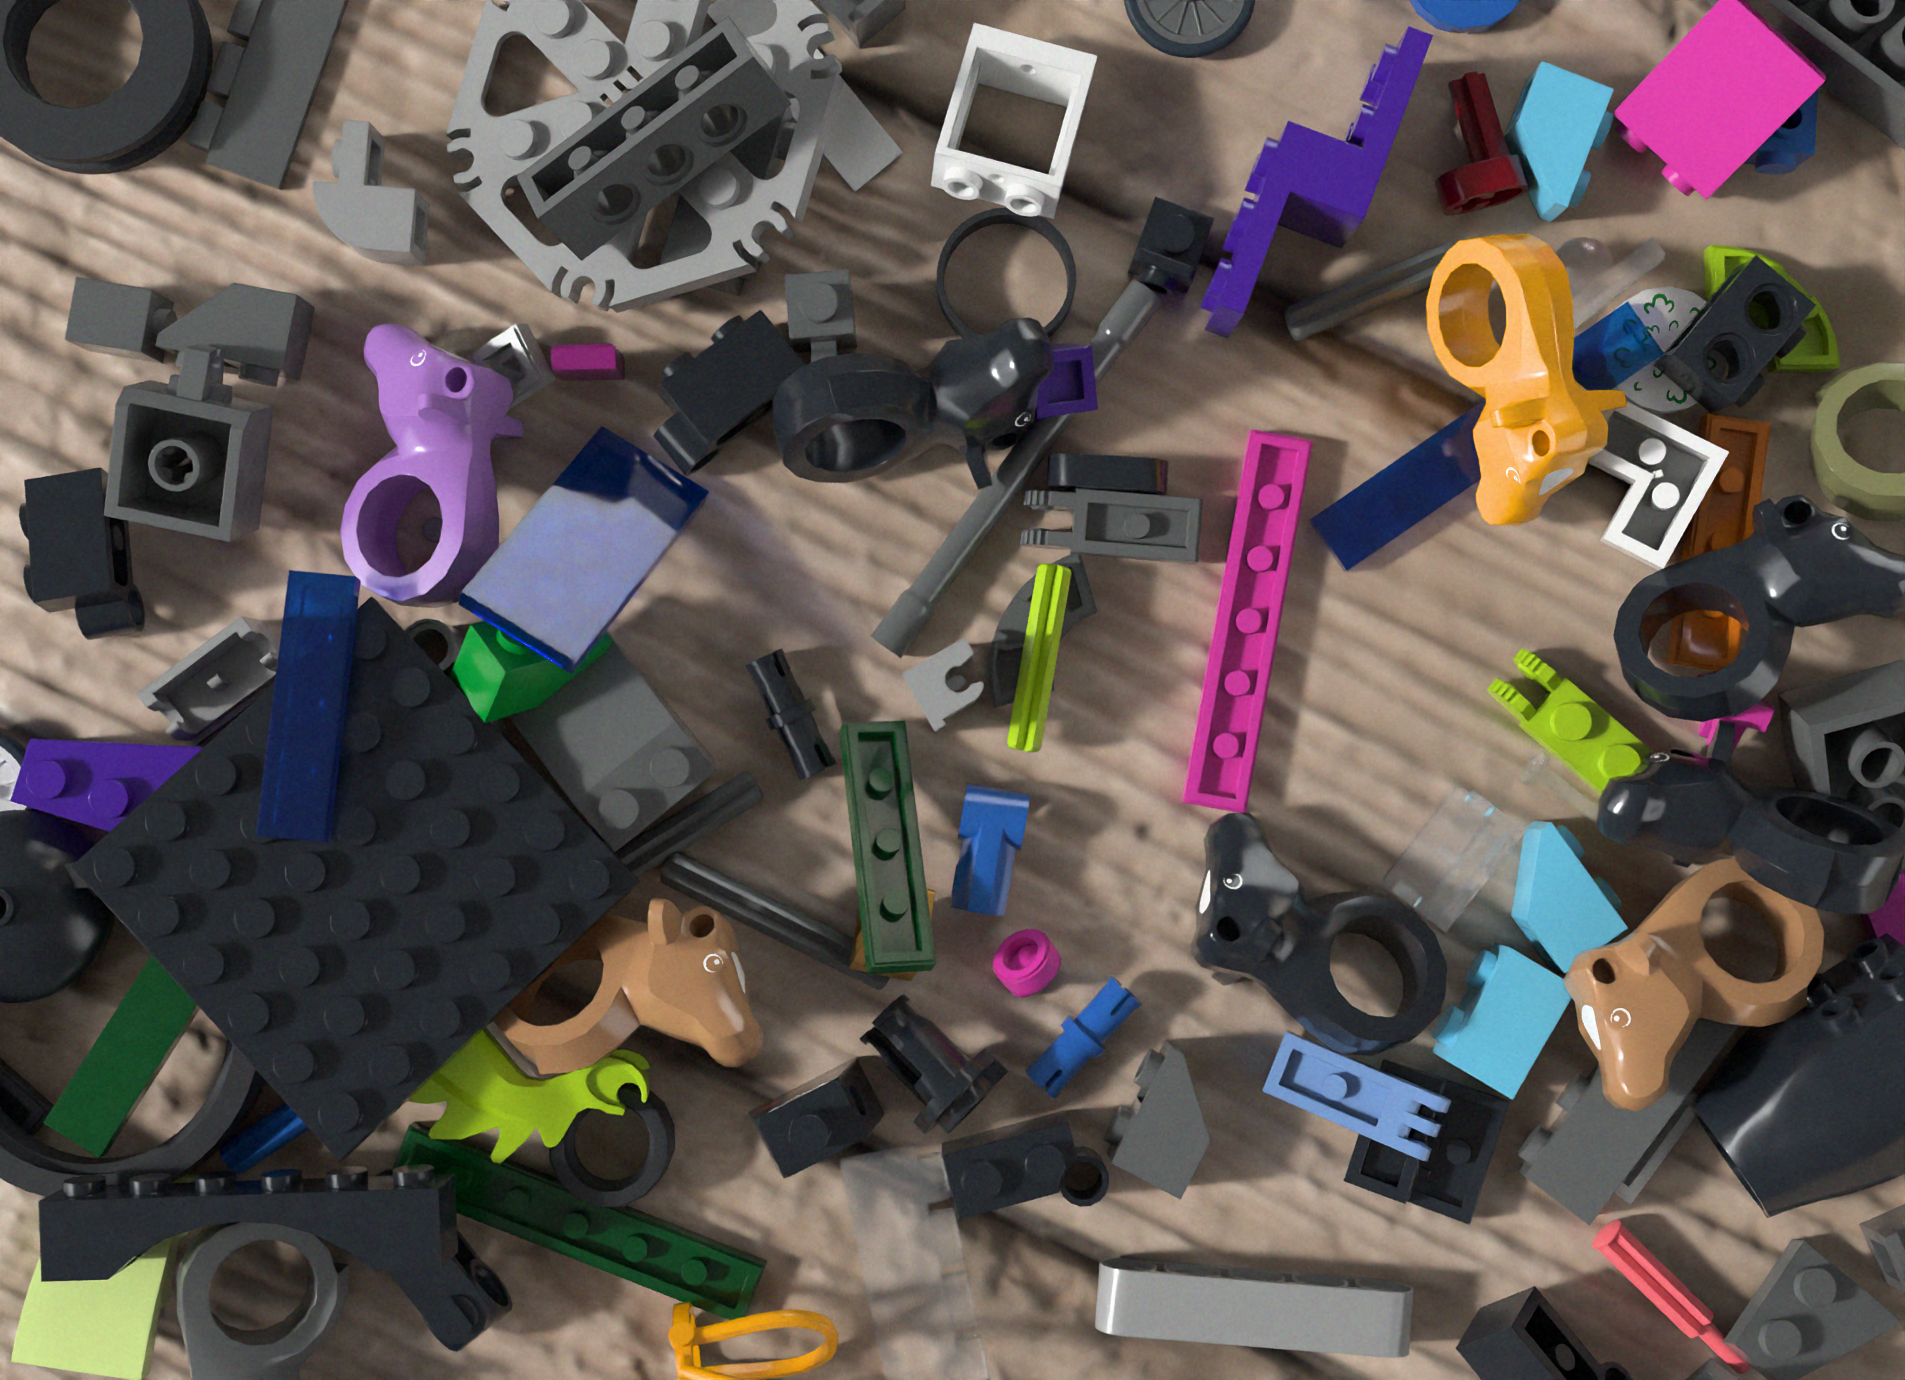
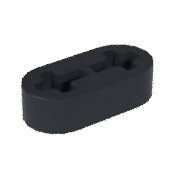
(1107, 473)

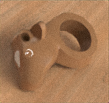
(667, 975)
(1652, 986)

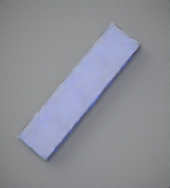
(308, 706)

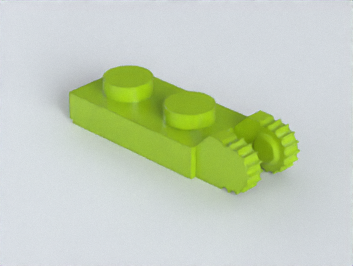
(1571, 725)

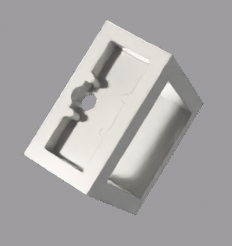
(1002, 62)

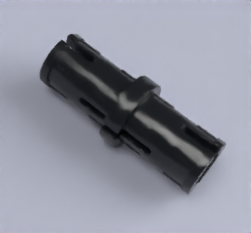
(790, 714)

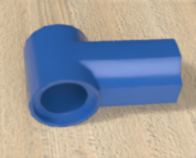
(990, 835)

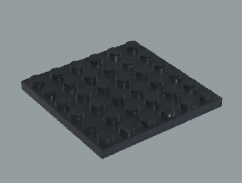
(397, 940)

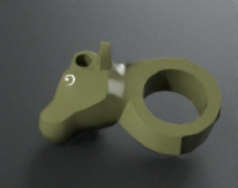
(1840, 478)

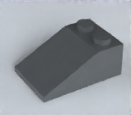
(1850, 738)
(616, 746)

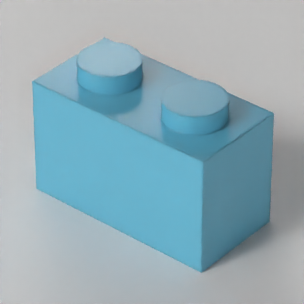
(1501, 1018)

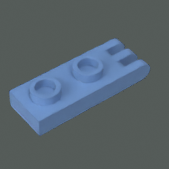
(1353, 1094)

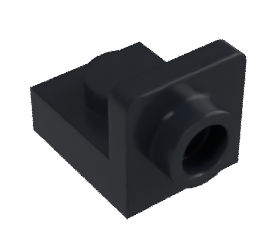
(1170, 247)

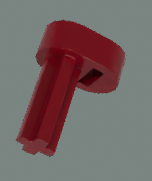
(1493, 173)

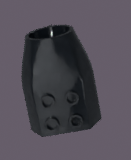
(1820, 1096)

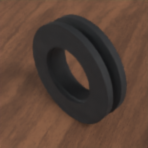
(130, 124)

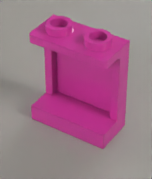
(1717, 97)

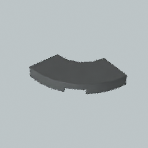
(1011, 630)

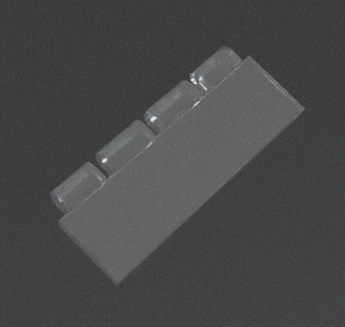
(902, 1261)

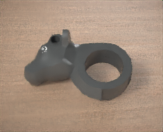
(271, 1353)

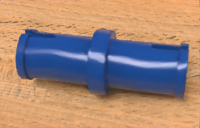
(1083, 1037)

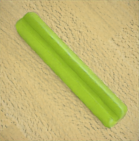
(1039, 657)

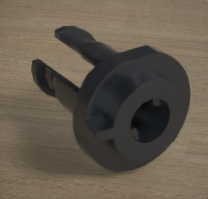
(932, 1066)

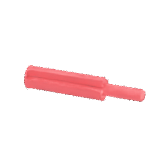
(1663, 1289)

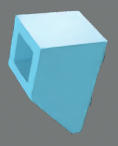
(1553, 132)
(1558, 900)

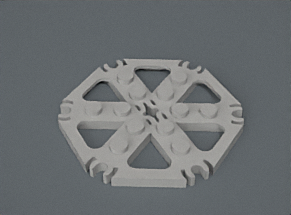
(601, 67)

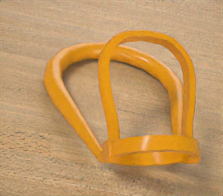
(687, 1338)

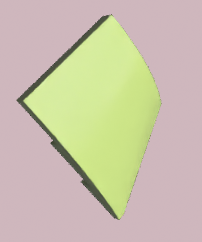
(99, 1323)

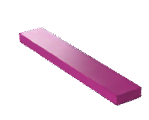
(1247, 621)

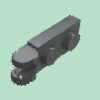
(1120, 525)

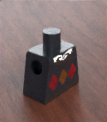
(818, 1118)

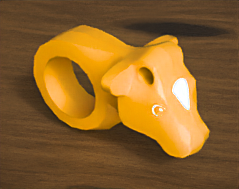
(1536, 417)

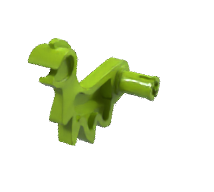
(492, 1092)

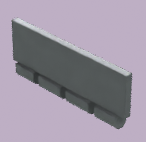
(266, 86)

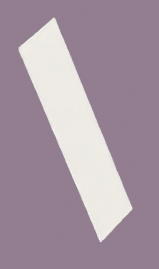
(856, 140)

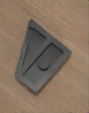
(1805, 1316)

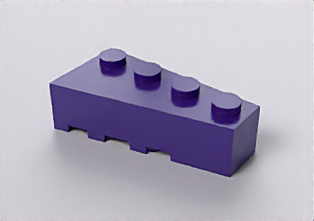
(94, 779)

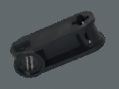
(459, 1298)

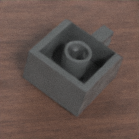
(227, 447)

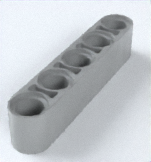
(1254, 1307)

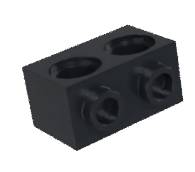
(1726, 327)

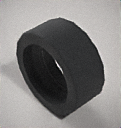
(617, 1193)

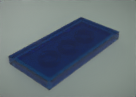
(584, 549)

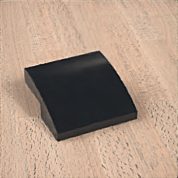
(1458, 1158)

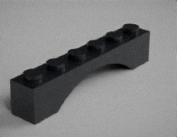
(381, 1220)

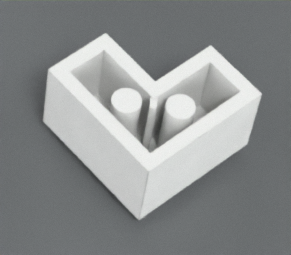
(1667, 481)

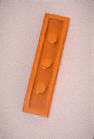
(1722, 519)

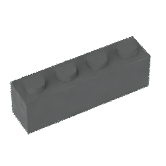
(1598, 1145)

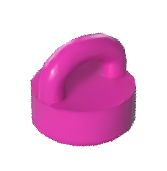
(1026, 962)

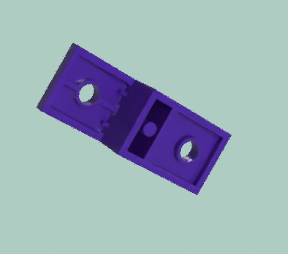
(1314, 181)

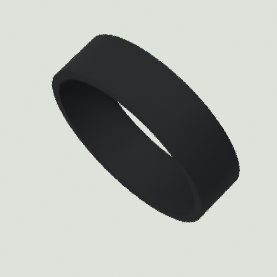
(1005, 216)

